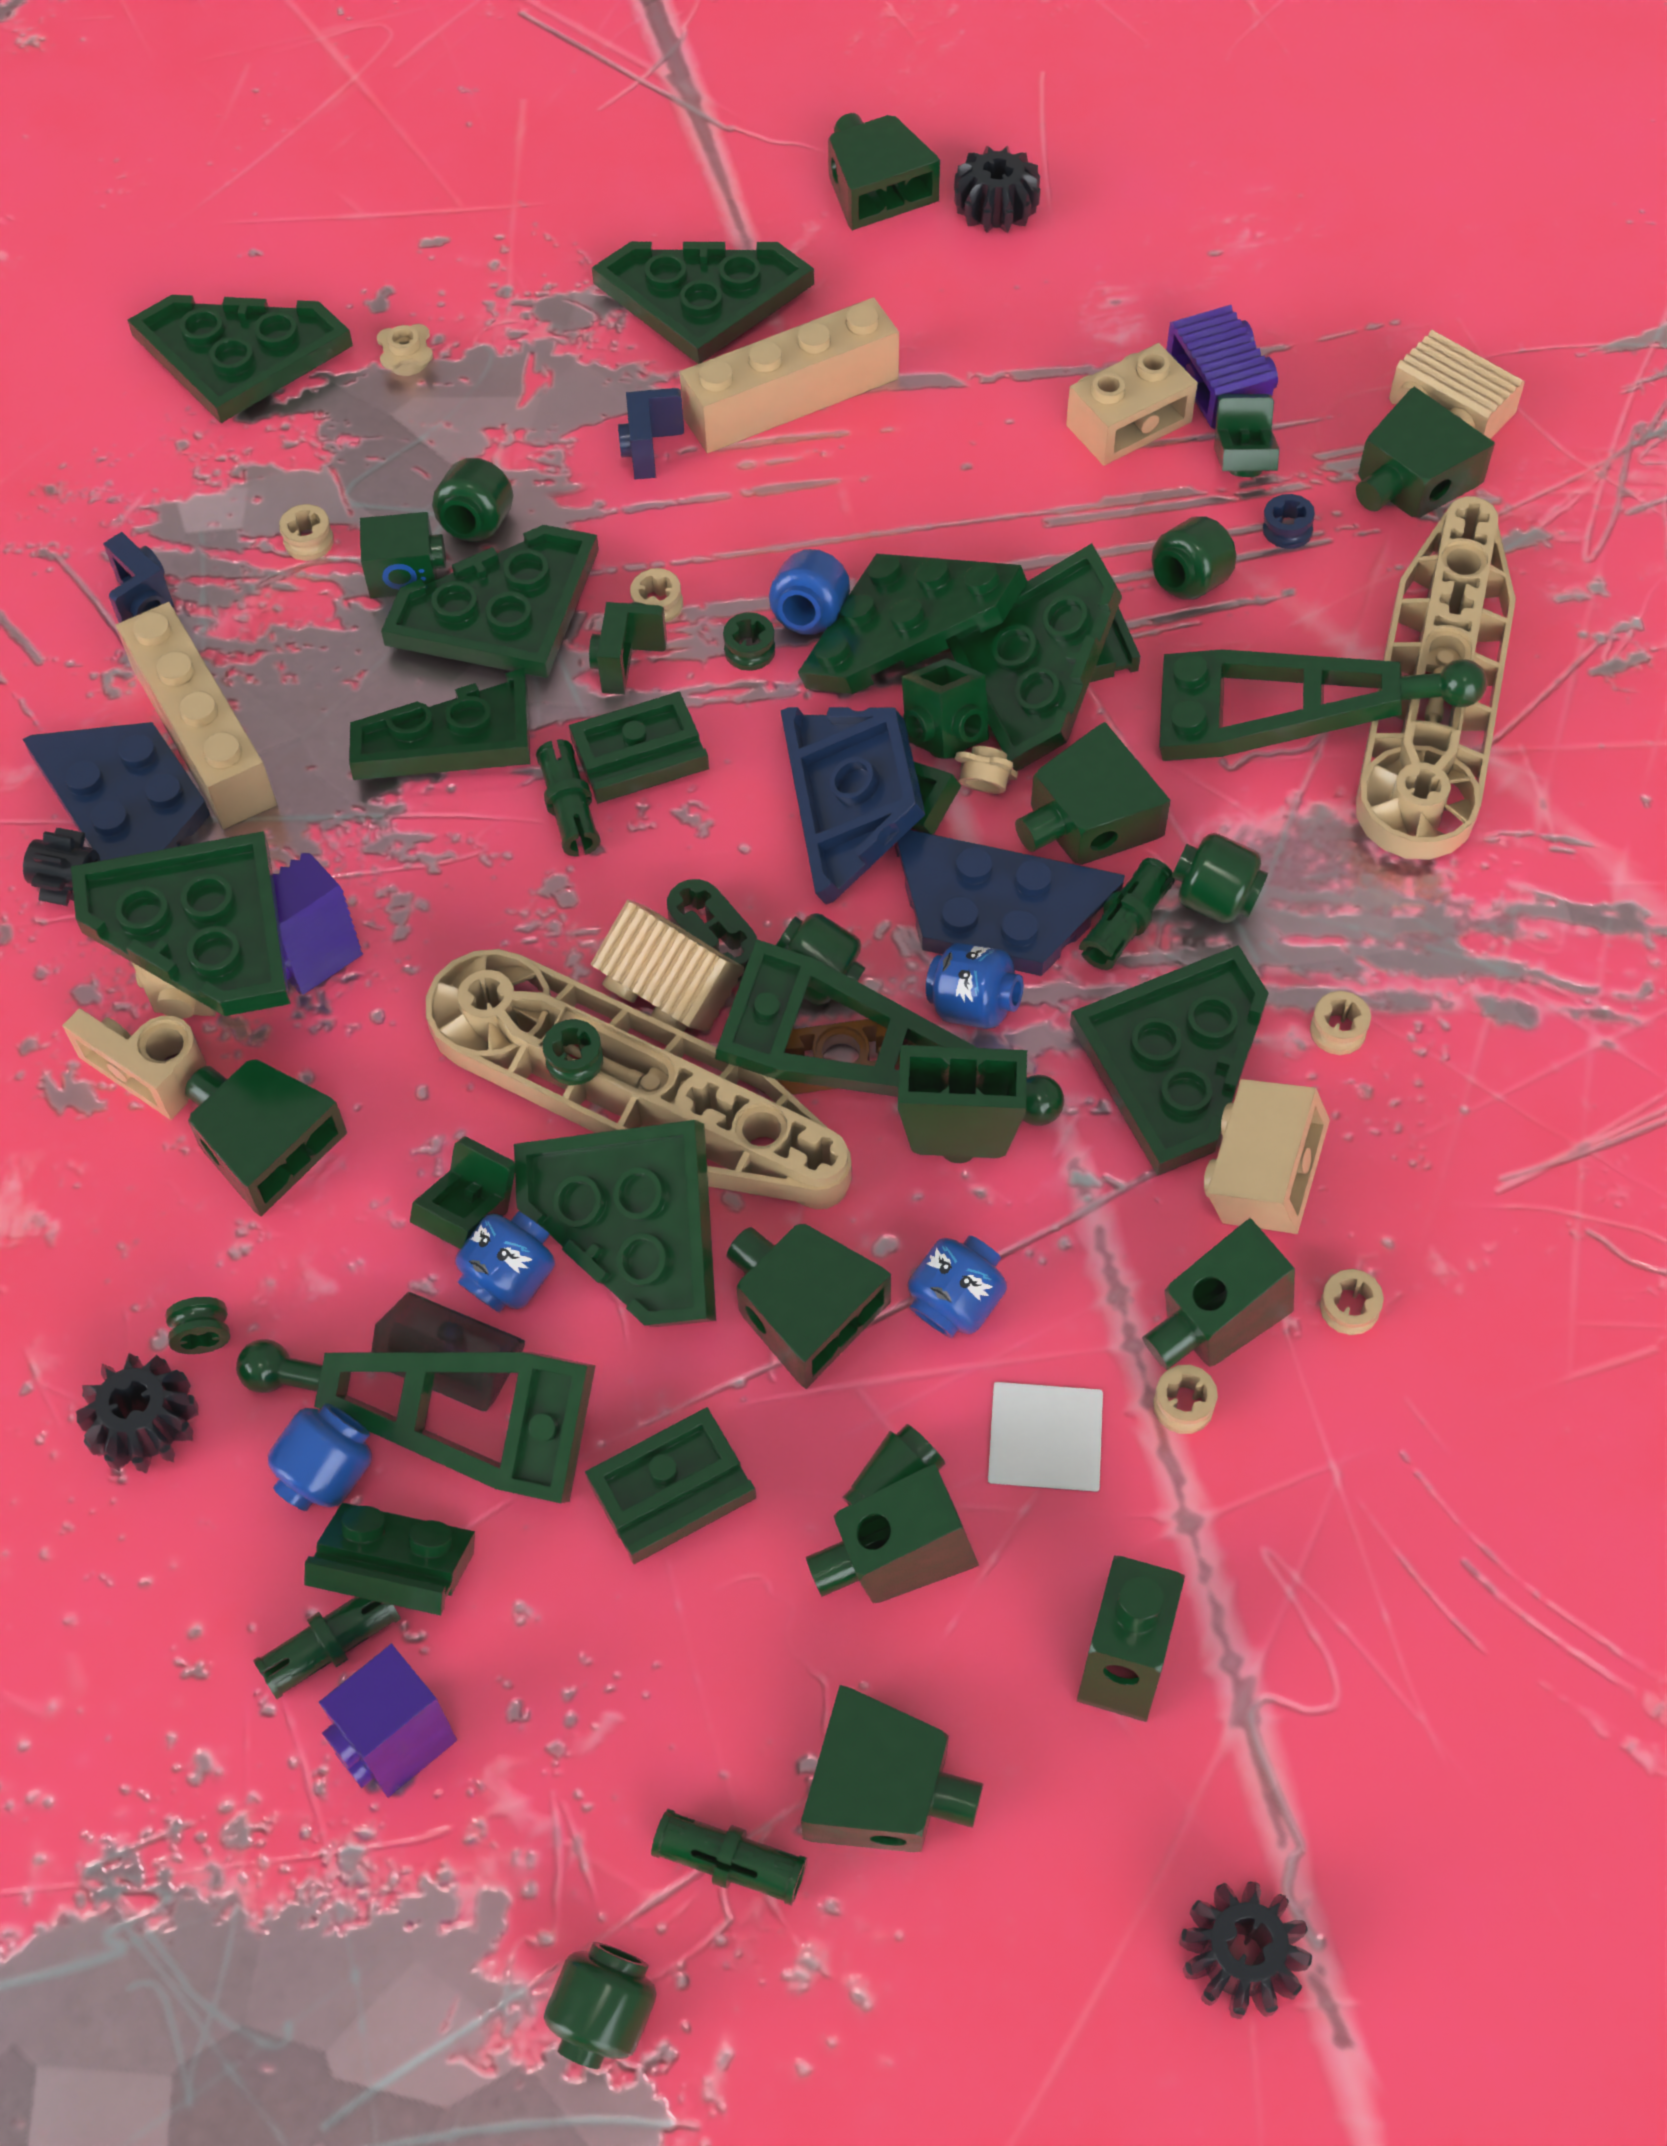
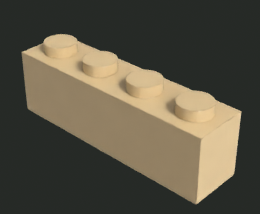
(790, 375)
(196, 715)

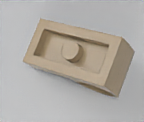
(138, 1059)

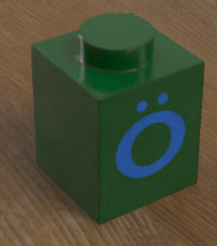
(399, 552)

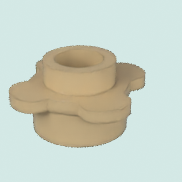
(405, 349)
(985, 769)

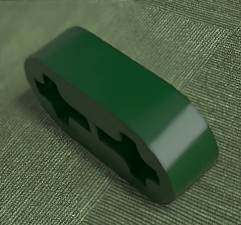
(721, 918)

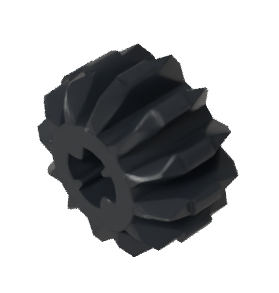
(997, 189)
(137, 1413)
(1272, 1966)

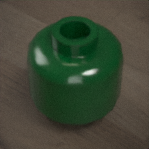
(472, 499)
(1193, 558)
(1219, 878)
(826, 942)
(600, 2005)

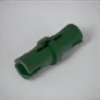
(568, 798)
(1127, 914)
(323, 1642)
(729, 1856)

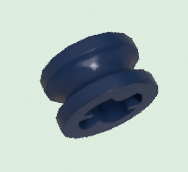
(1288, 535)

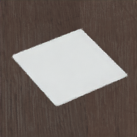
(1046, 1436)

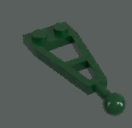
(1195, 697)
(768, 1009)
(542, 1425)

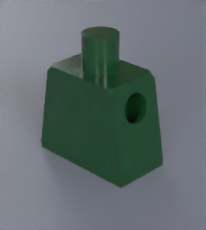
(880, 169)
(1421, 457)
(1094, 801)
(961, 1100)
(261, 1128)
(807, 1296)
(1224, 1299)
(896, 1540)
(1132, 1634)
(883, 1779)

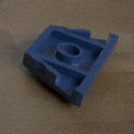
(120, 787)
(851, 789)
(999, 898)

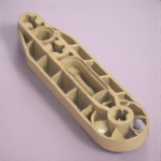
(1412, 771)
(485, 1028)

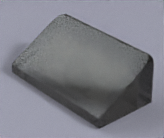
(426, 1326)

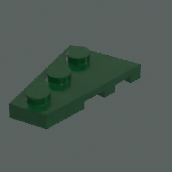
(459, 734)

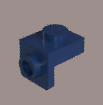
(649, 415)
(139, 575)

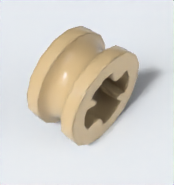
(305, 518)
(662, 583)
(1348, 1006)
(1360, 1283)
(1168, 1386)

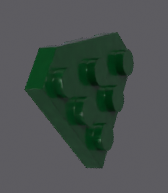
(704, 292)
(239, 348)
(498, 606)
(905, 614)
(1043, 655)
(193, 919)
(1176, 1052)
(629, 1214)

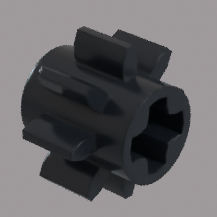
(50, 860)

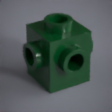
(945, 708)

